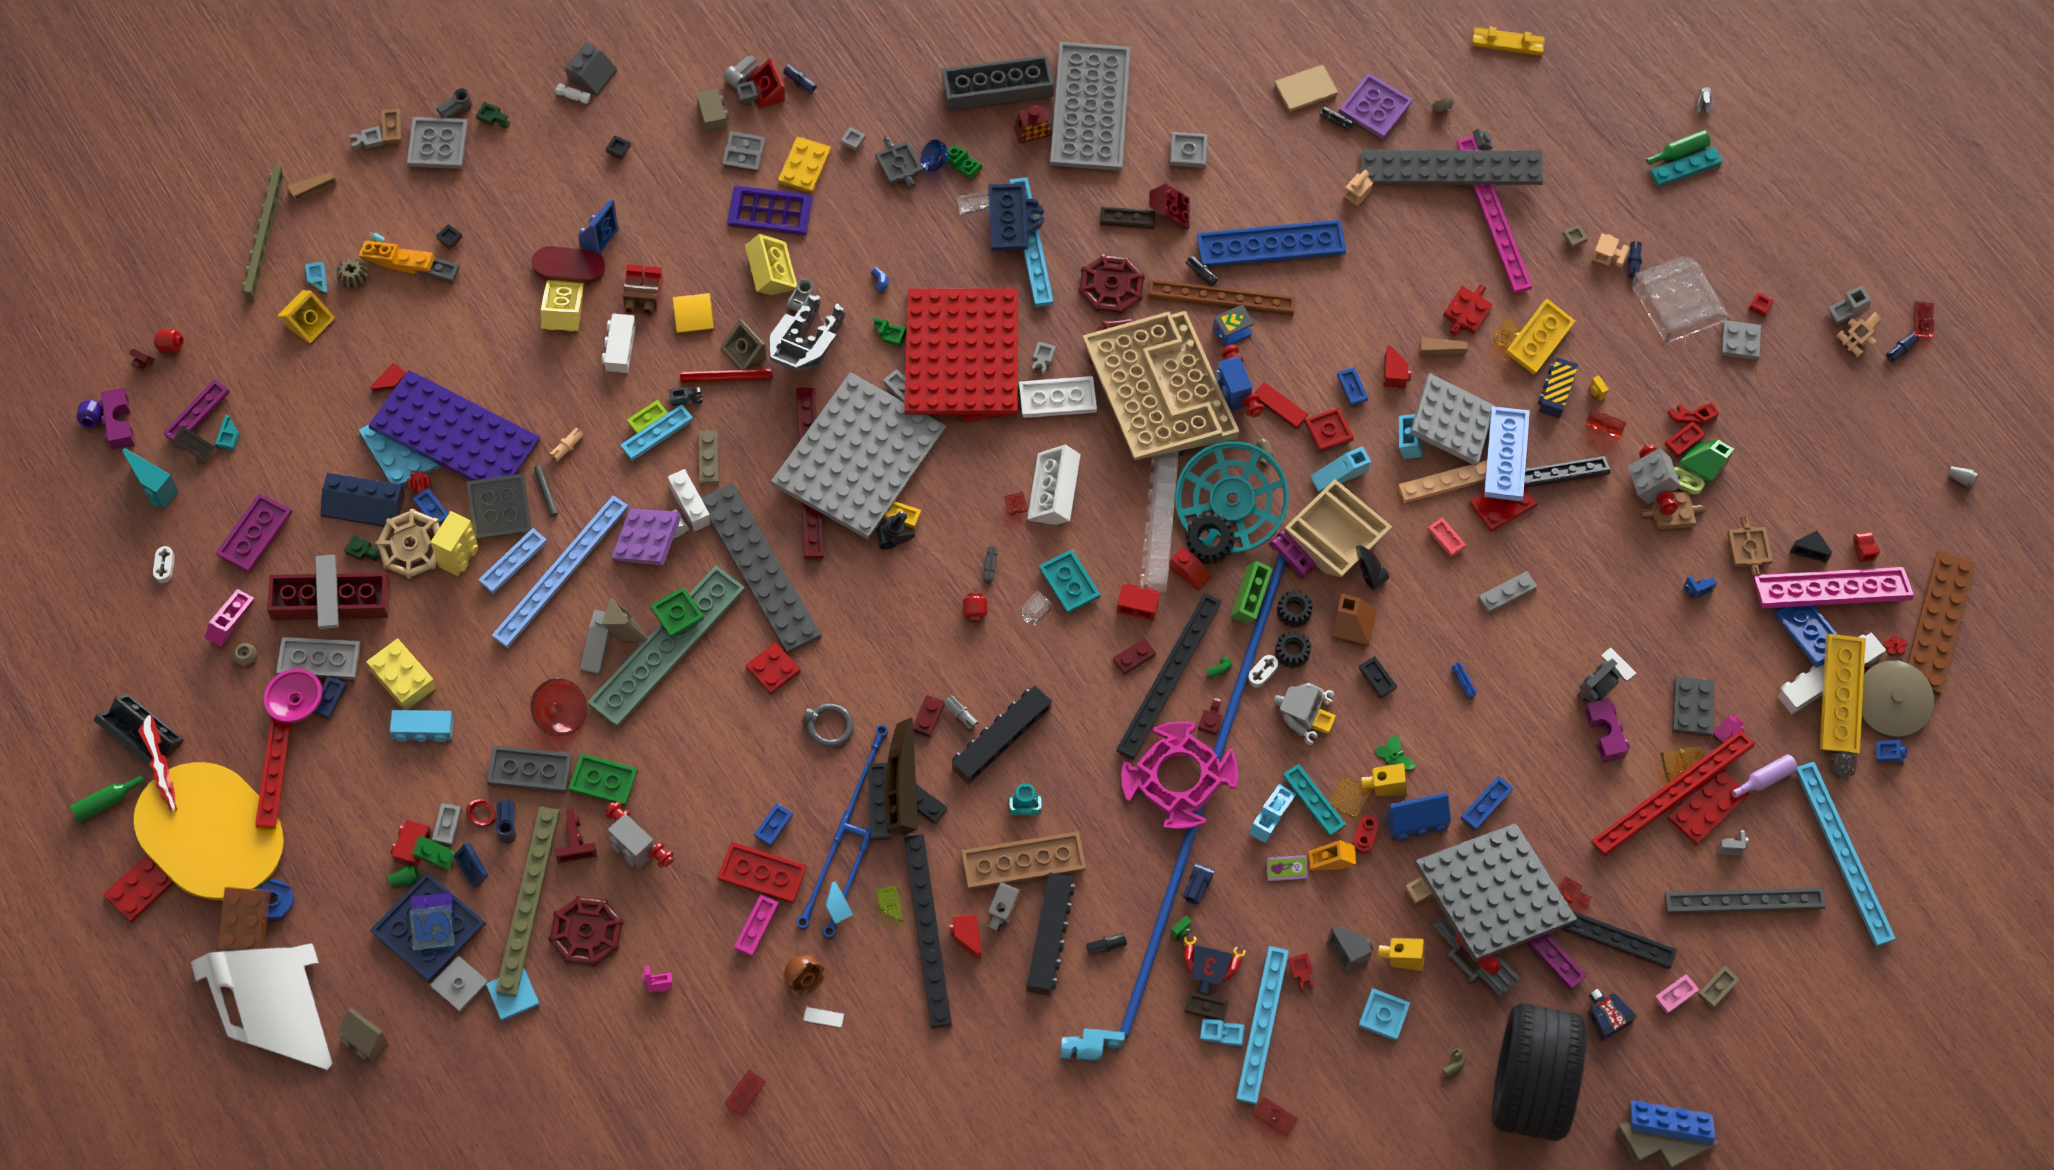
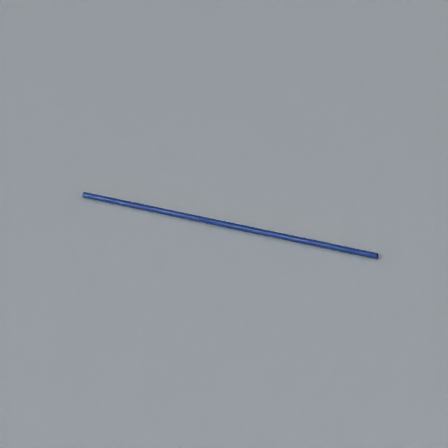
(1191, 832)

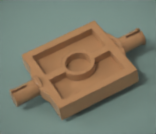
(1683, 516)
(1749, 546)

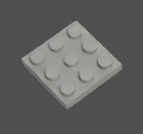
(437, 142)

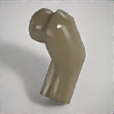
(1265, 445)

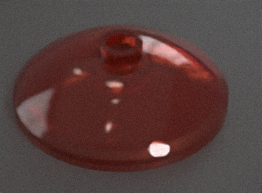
(569, 706)

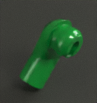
(1219, 669)

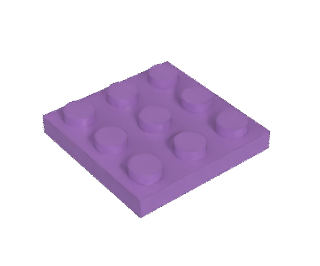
(1375, 106)
(646, 536)

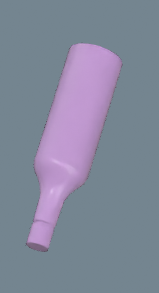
(1768, 775)

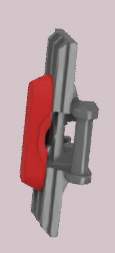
(1490, 969)

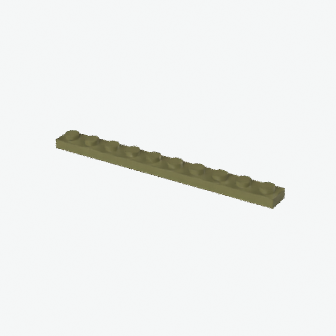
(527, 902)

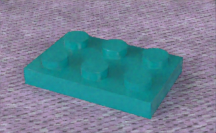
(1069, 581)

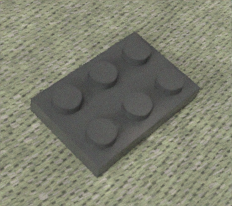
(1693, 706)

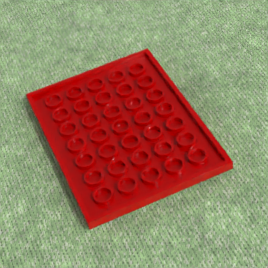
(961, 352)

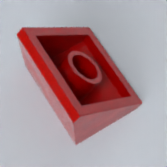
(768, 85)

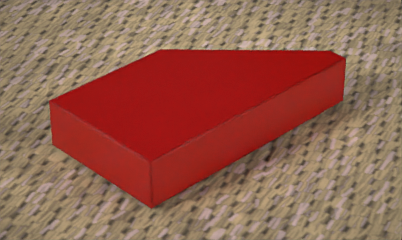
(389, 379)

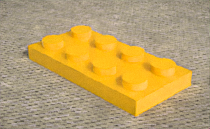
(1540, 336)

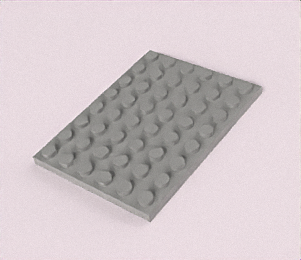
(858, 456)

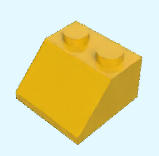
(306, 316)

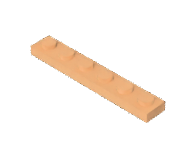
(1443, 482)

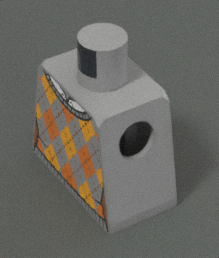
(1005, 898)

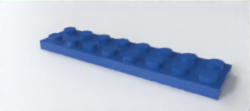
(1271, 243)

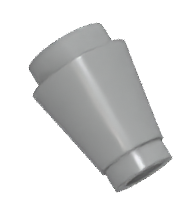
(1964, 476)

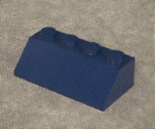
(360, 499)

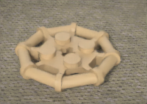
(400, 539)

